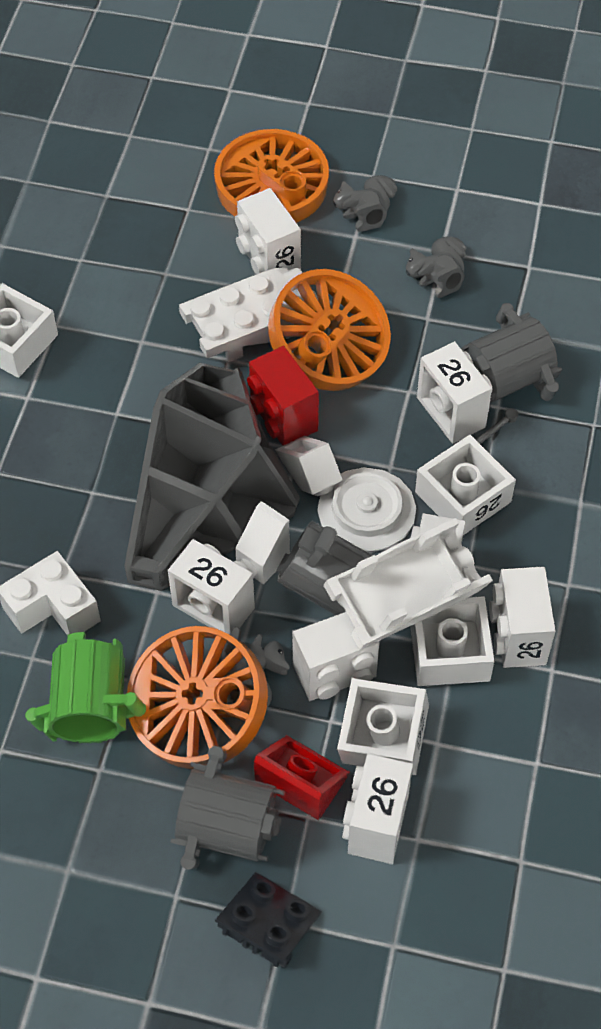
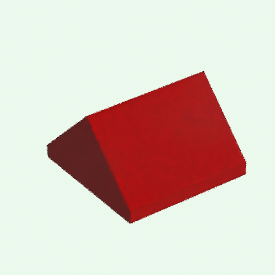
(304, 774)

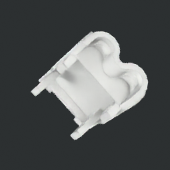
(238, 312)
(406, 583)

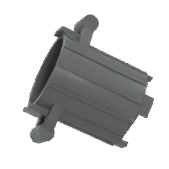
(516, 355)
(316, 558)
(224, 813)

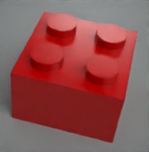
(283, 396)

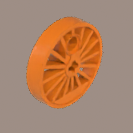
(288, 177)
(345, 340)
(213, 703)

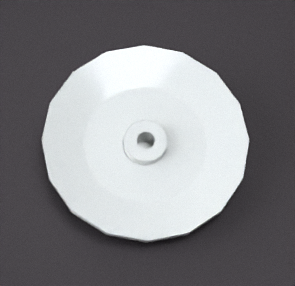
(369, 509)

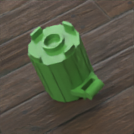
(86, 693)

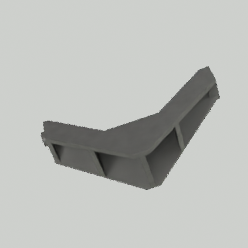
(201, 473)

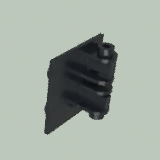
(267, 919)

